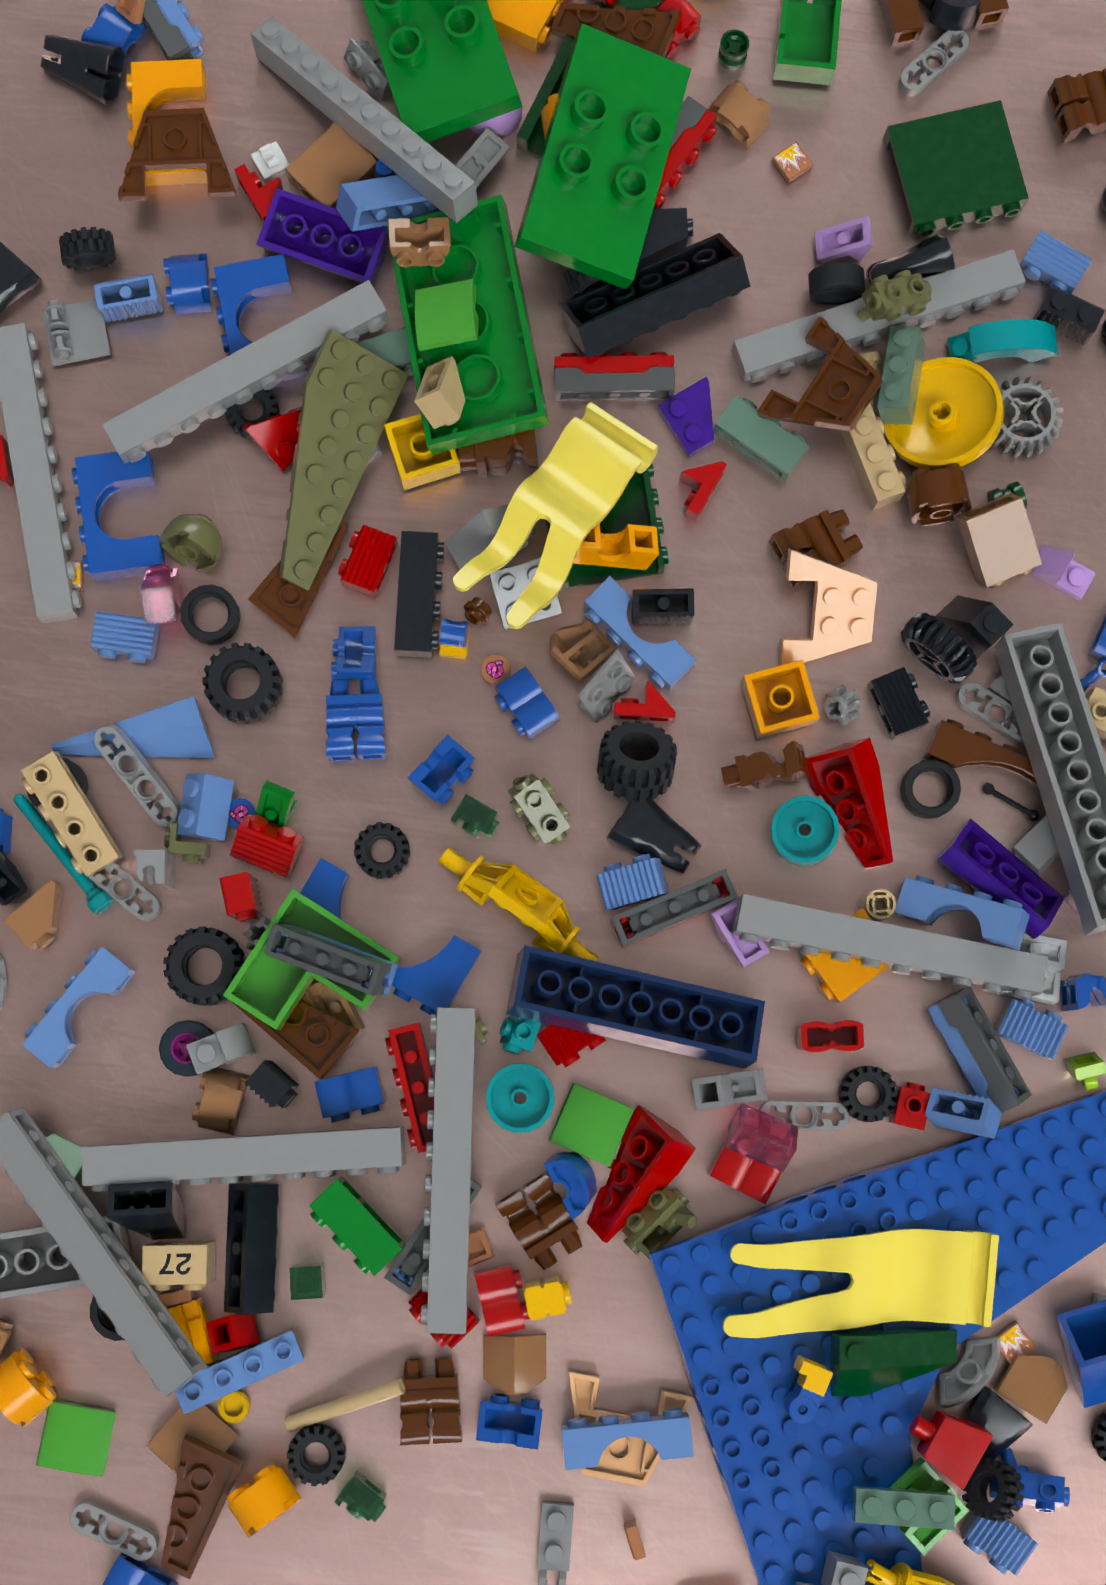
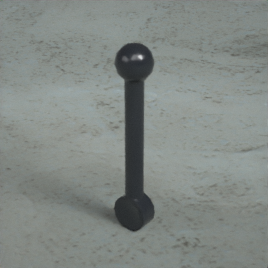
(988, 789)

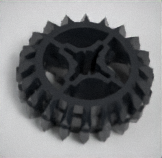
(939, 648)

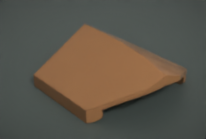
(581, 649)
(514, 1362)
(1034, 1384)

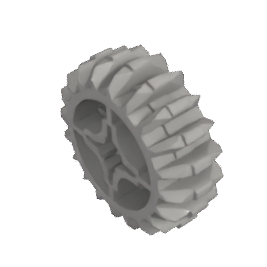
(1031, 425)

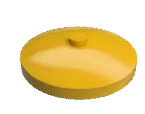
(954, 415)

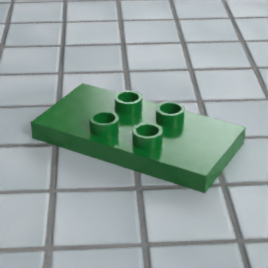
(442, 63)
(603, 157)
(500, 367)

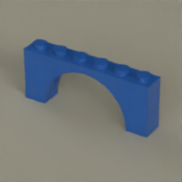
(431, 982)

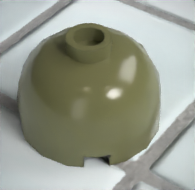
(192, 540)

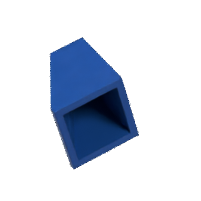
(1085, 1348)

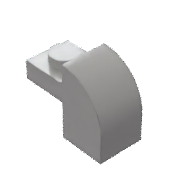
(221, 1048)
(729, 1089)

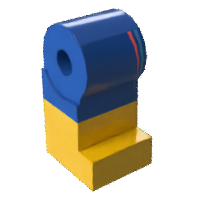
(454, 639)
(808, 1391)

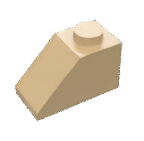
(441, 393)

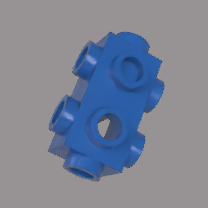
(1041, 1490)

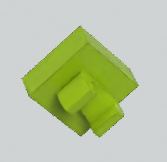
(1086, 1068)

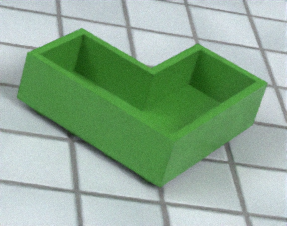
(273, 987)

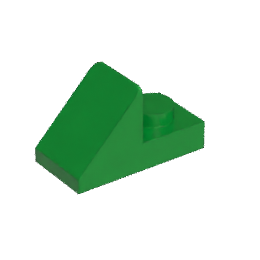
(276, 804)

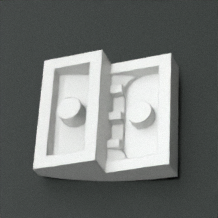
(1056, 953)

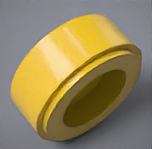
(234, 1406)

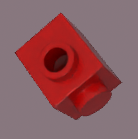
(910, 1106)
(232, 1333)

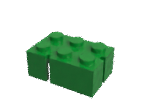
(807, 41)
(356, 1226)

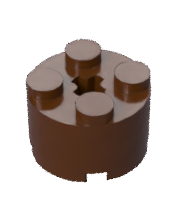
(937, 495)

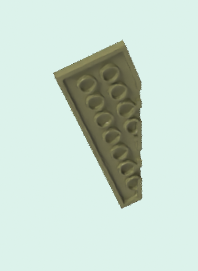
(340, 423)

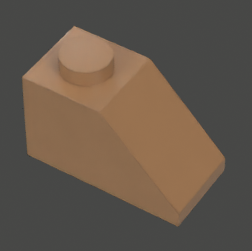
(38, 916)

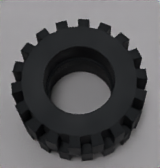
(227, 663)
(636, 761)
(179, 958)

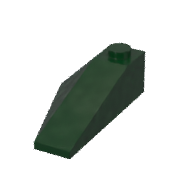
(882, 1358)

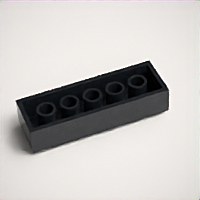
(658, 295)

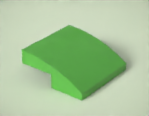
(446, 314)
(591, 1124)
(76, 1438)
(924, 1478)

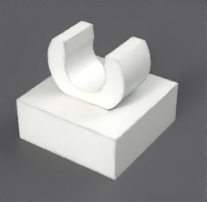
(270, 161)

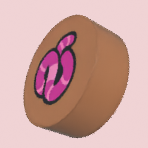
(495, 669)

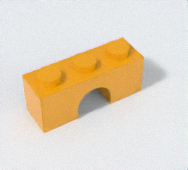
(630, 549)

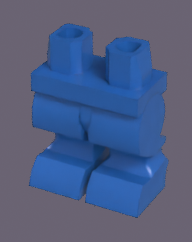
(354, 711)
(1081, 990)

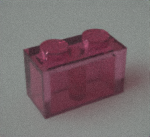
(161, 595)
(762, 1137)

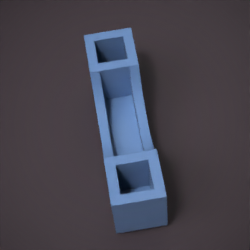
(664, 661)
(999, 922)
(52, 1037)
(587, 1440)

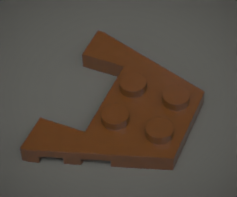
(175, 141)
(836, 393)

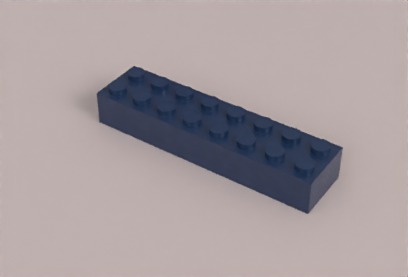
(635, 1007)

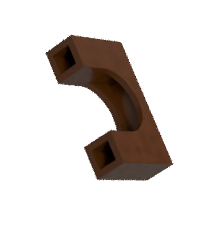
(905, 22)

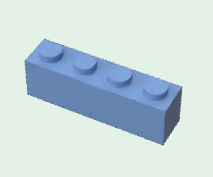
(376, 200)

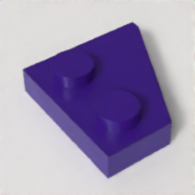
(690, 417)

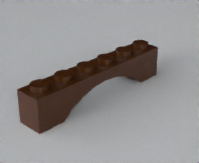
(962, 748)

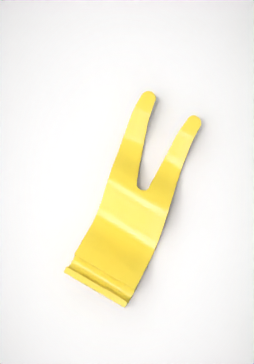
(571, 492)
(892, 1276)

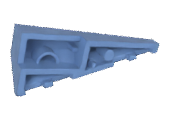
(163, 732)

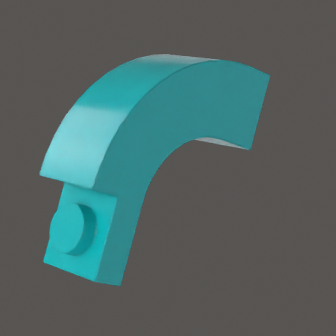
(1005, 338)

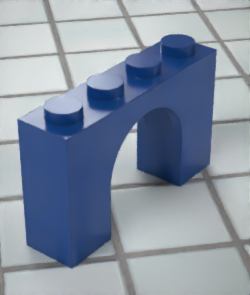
(240, 286)
(98, 479)

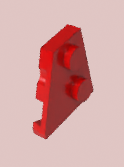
(277, 436)

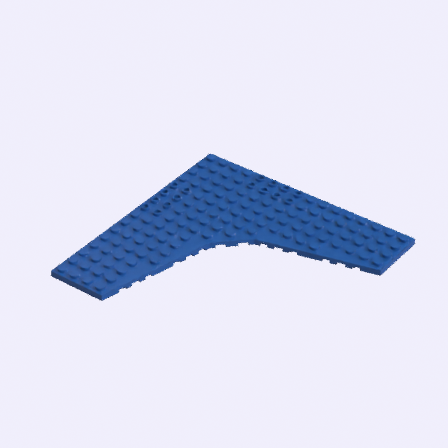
(794, 1481)

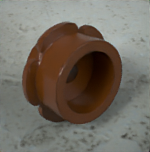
(477, 611)

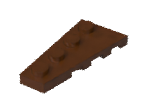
(644, 28)
(288, 603)
(312, 1037)
(200, 1493)

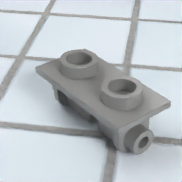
(362, 60)

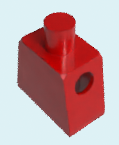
(951, 1444)

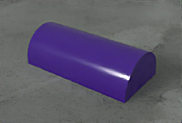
(322, 238)
(998, 872)

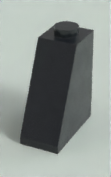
(665, 234)
(976, 622)
(148, 1209)

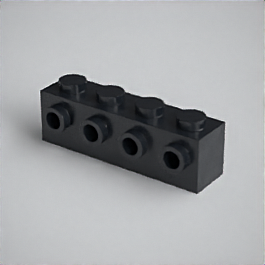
(417, 594)
(251, 1248)

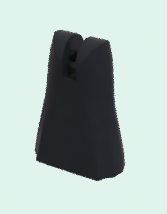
(87, 65)
(925, 257)
(15, 278)
(651, 831)
(999, 1419)

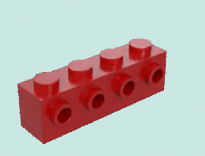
(413, 1075)

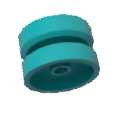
(813, 814)
(523, 1116)

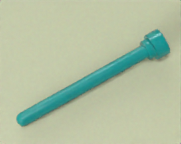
(97, 898)

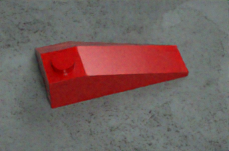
(852, 785)
(646, 1162)

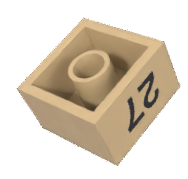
(179, 1263)

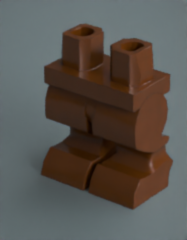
(1073, 116)
(499, 454)
(820, 538)
(765, 769)
(546, 1228)
(429, 1393)

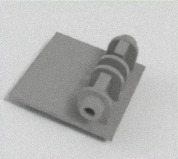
(75, 332)
(511, 582)
(606, 687)

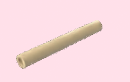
(345, 1405)

